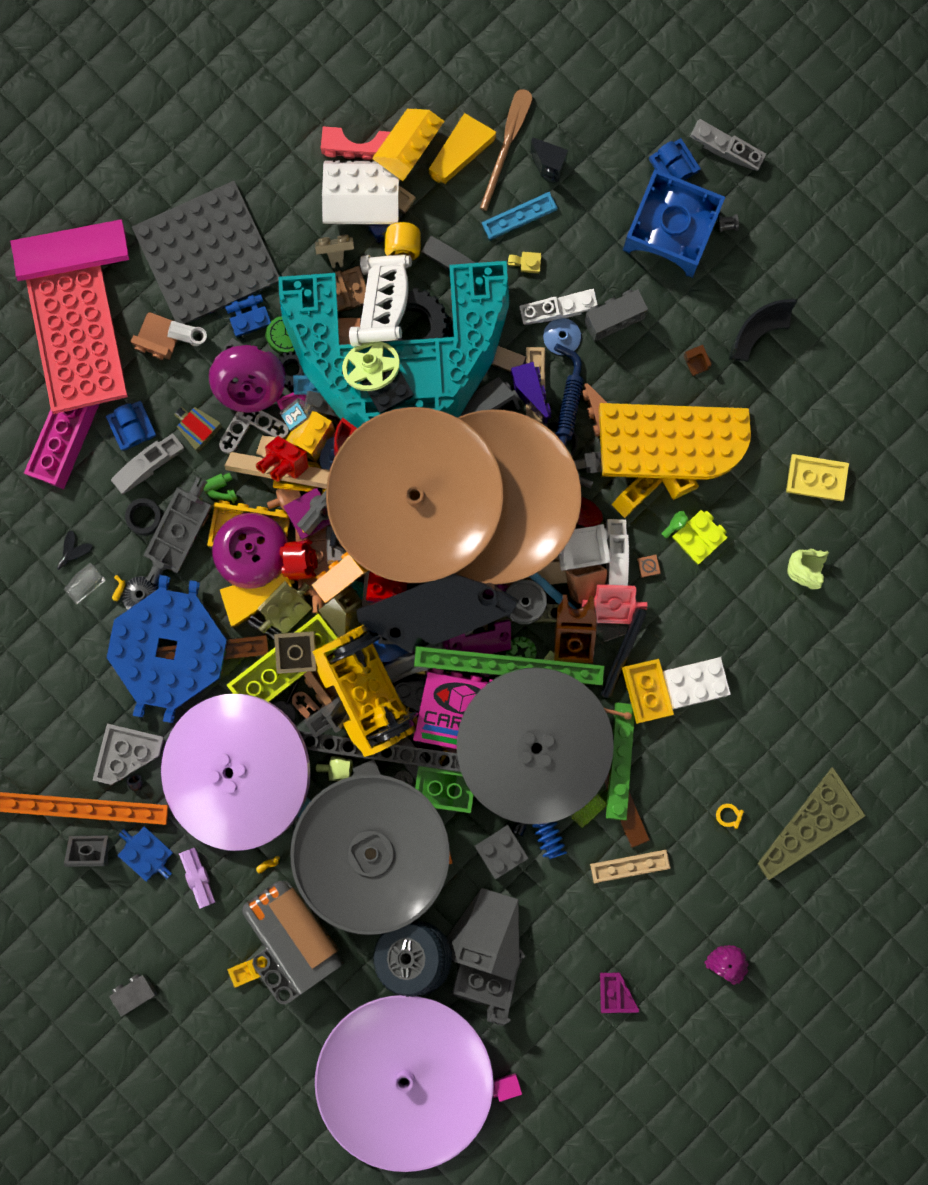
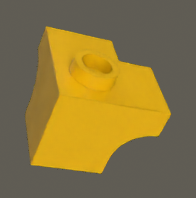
(679, 487)

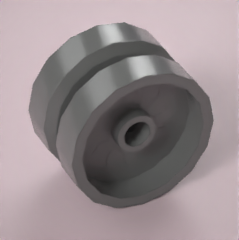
(537, 603)

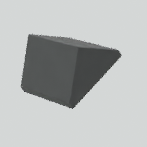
(87, 851)

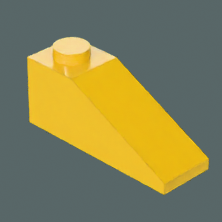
(635, 494)

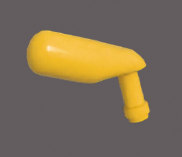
(118, 592)
(266, 864)

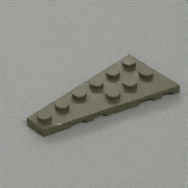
(818, 820)

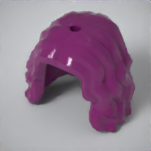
(723, 957)

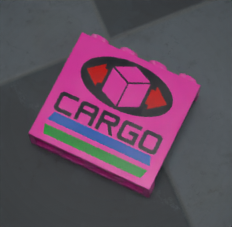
(443, 706)

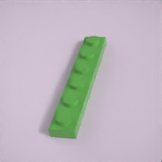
(621, 764)

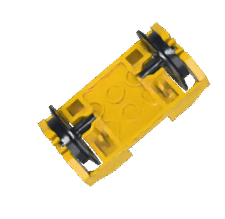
(364, 691)

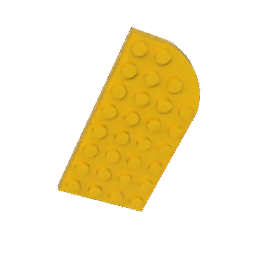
(671, 440)

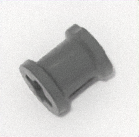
(733, 220)

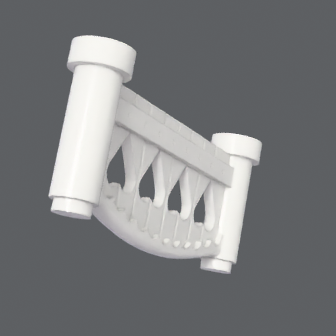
(376, 268)

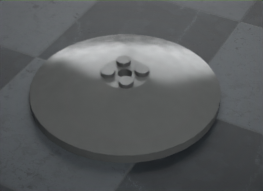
(526, 710)
(332, 862)

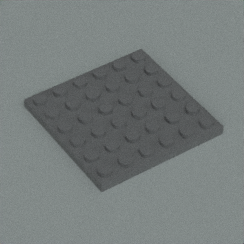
(206, 254)

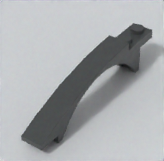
(335, 714)

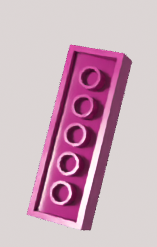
(70, 250)
(60, 445)

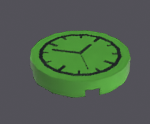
(278, 337)

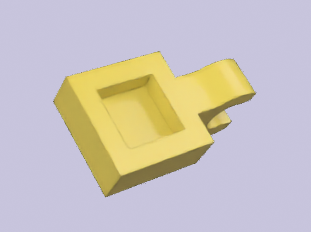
(529, 262)

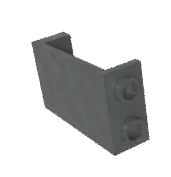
(492, 397)

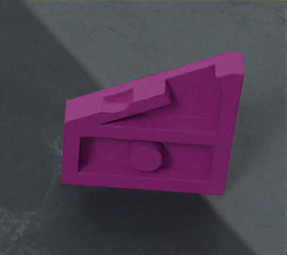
(615, 995)

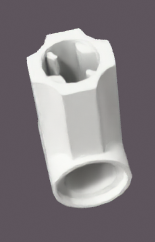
(184, 333)

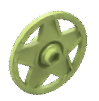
(371, 366)

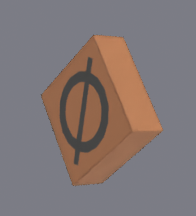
(648, 566)

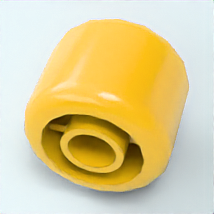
(403, 239)

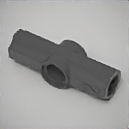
(315, 515)

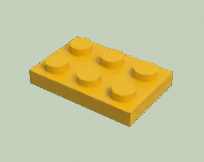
(647, 691)

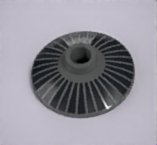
(135, 585)

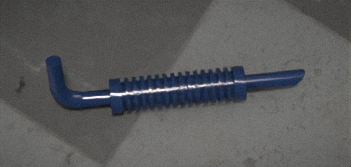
(570, 398)

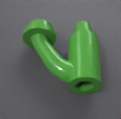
(216, 483)

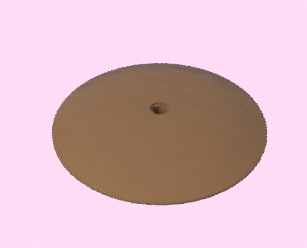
(408, 454)
(538, 497)

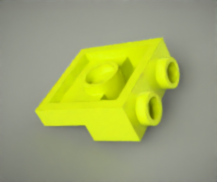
(700, 536)

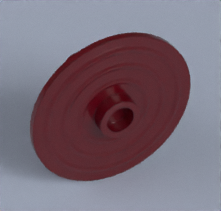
(589, 514)

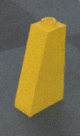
(461, 147)
(243, 602)

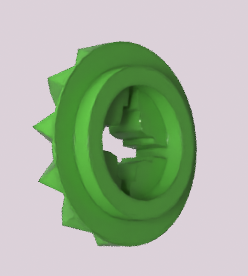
(522, 642)

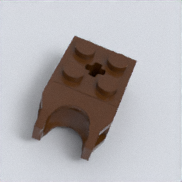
(575, 632)

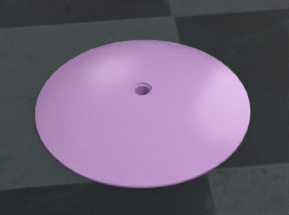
(394, 1122)

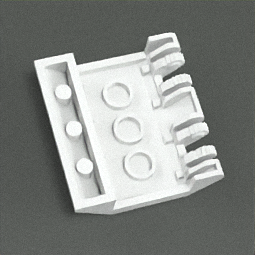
(359, 193)

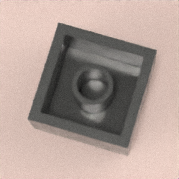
(501, 852)

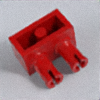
(285, 457)

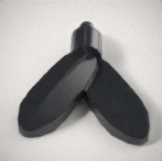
(71, 553)

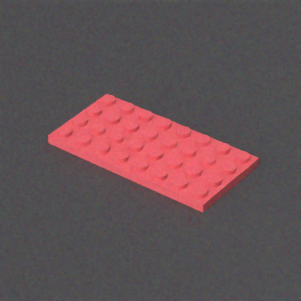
(76, 339)

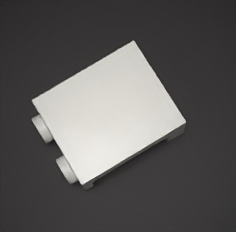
(586, 548)

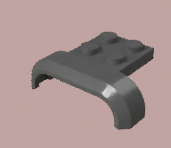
(486, 990)

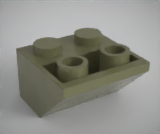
(342, 611)

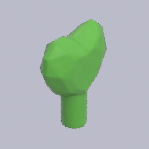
(677, 522)

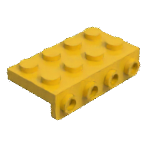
(224, 511)

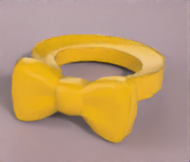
(735, 823)

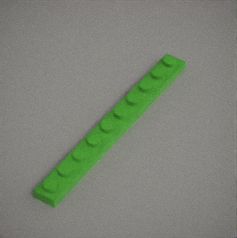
(501, 664)

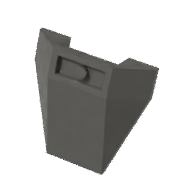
(488, 935)

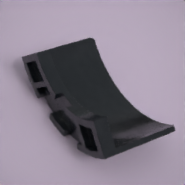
(764, 320)

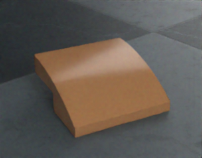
(350, 289)

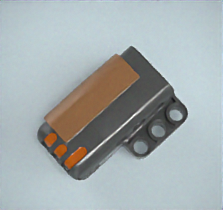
(293, 939)

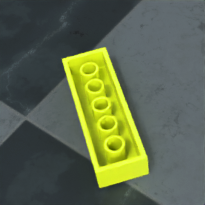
(262, 676)

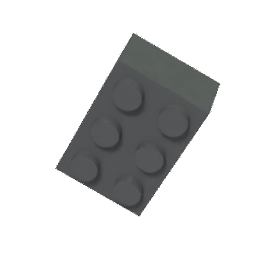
(615, 314)

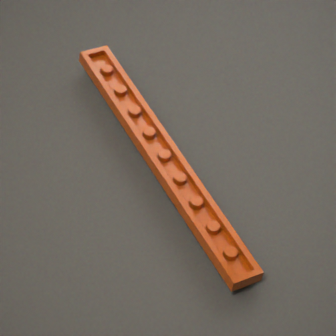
(83, 808)

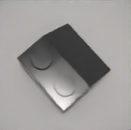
(548, 159)

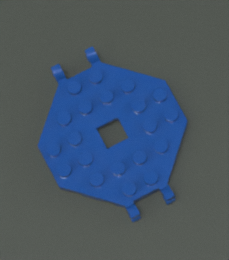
(197, 655)

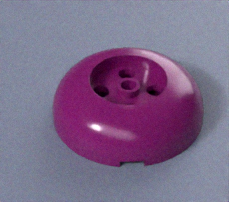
(258, 374)
(244, 571)

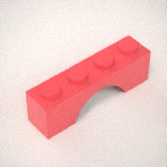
(336, 143)

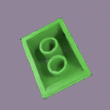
(444, 789)

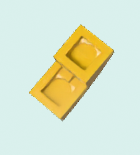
(245, 971)

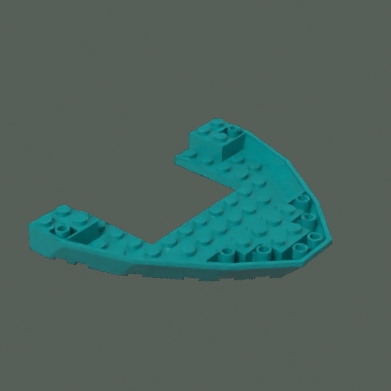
(438, 370)

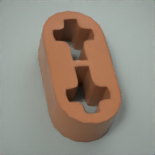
(311, 704)

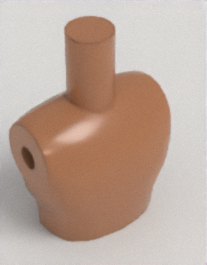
(284, 497)

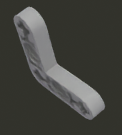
(246, 422)

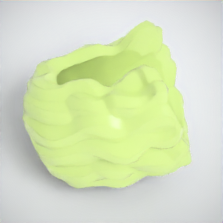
(806, 567)

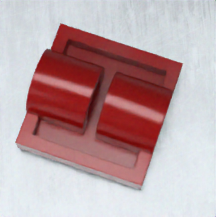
(382, 588)

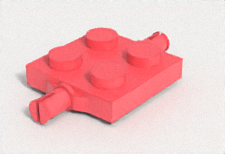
(616, 604)

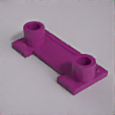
(486, 642)

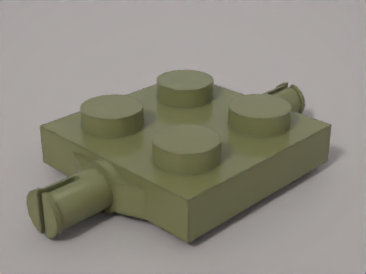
(284, 608)

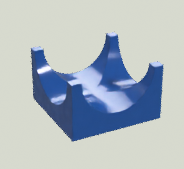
(674, 221)

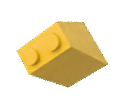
(312, 435)

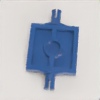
(145, 854)

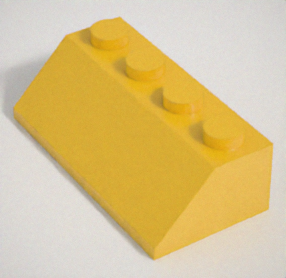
(408, 141)

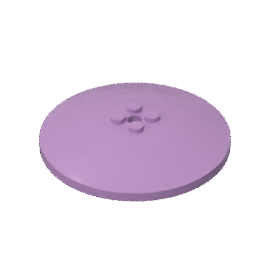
(266, 763)

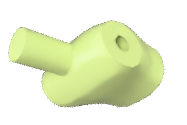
(338, 768)

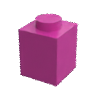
(506, 1087)

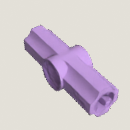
(197, 877)

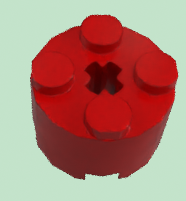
(298, 560)

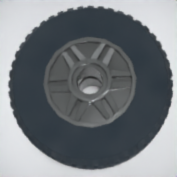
(412, 959)

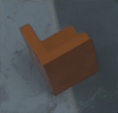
(697, 360)

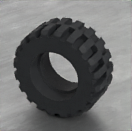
(427, 305)

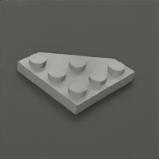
(124, 753)

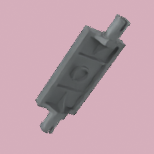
(177, 530)

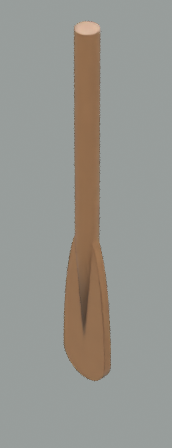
(516, 116)

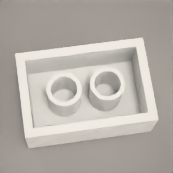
(696, 683)

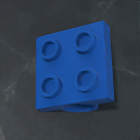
(675, 160)
(131, 425)

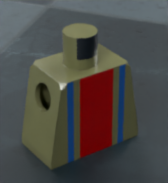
(197, 427)

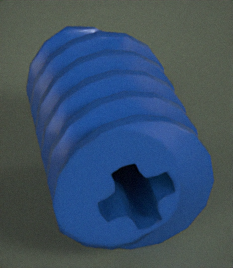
(549, 839)

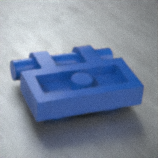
(251, 320)

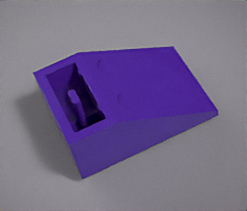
(527, 386)

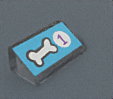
(296, 413)

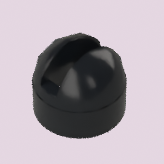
(131, 782)

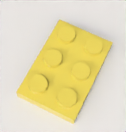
(817, 477)

